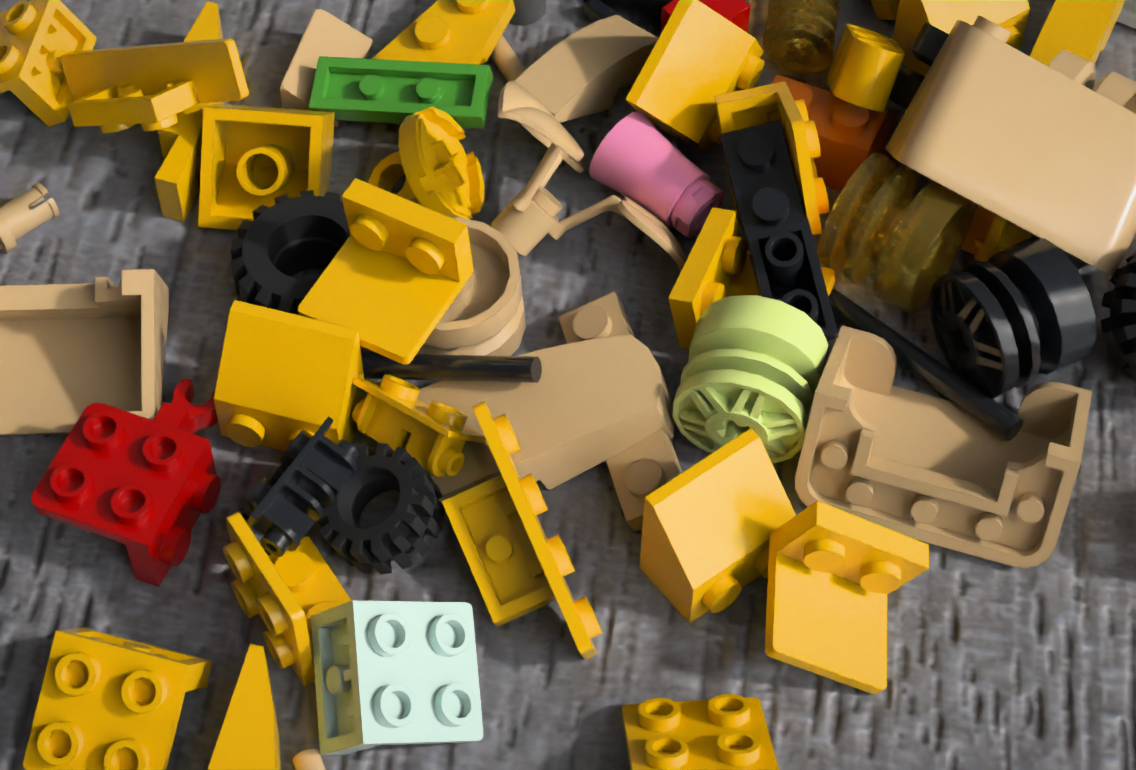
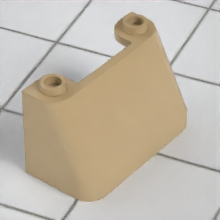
(1025, 144)
(81, 348)
(935, 467)

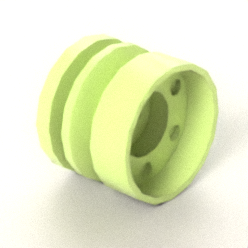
(750, 368)

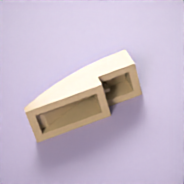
(589, 68)

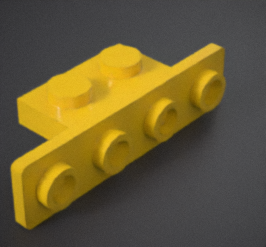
(150, 82)
(507, 545)

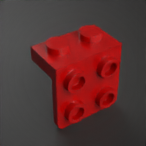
(131, 485)

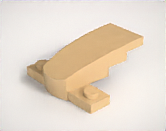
(592, 405)

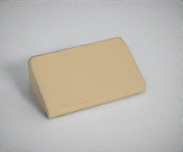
(323, 37)

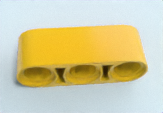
(865, 68)

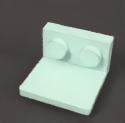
(395, 675)

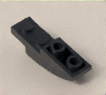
(775, 222)

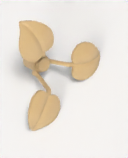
(535, 209)

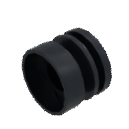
(1013, 316)

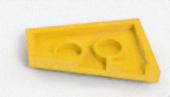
(452, 32)

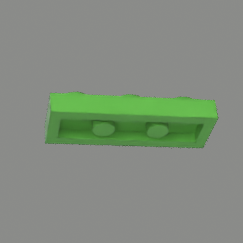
(397, 88)

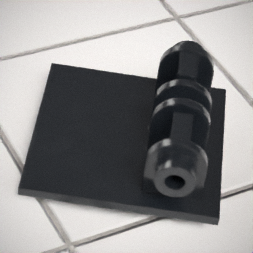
(294, 496)

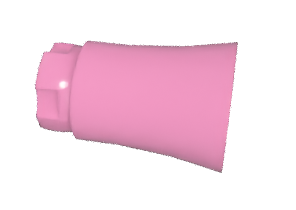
(655, 175)

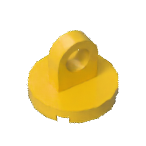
(434, 166)

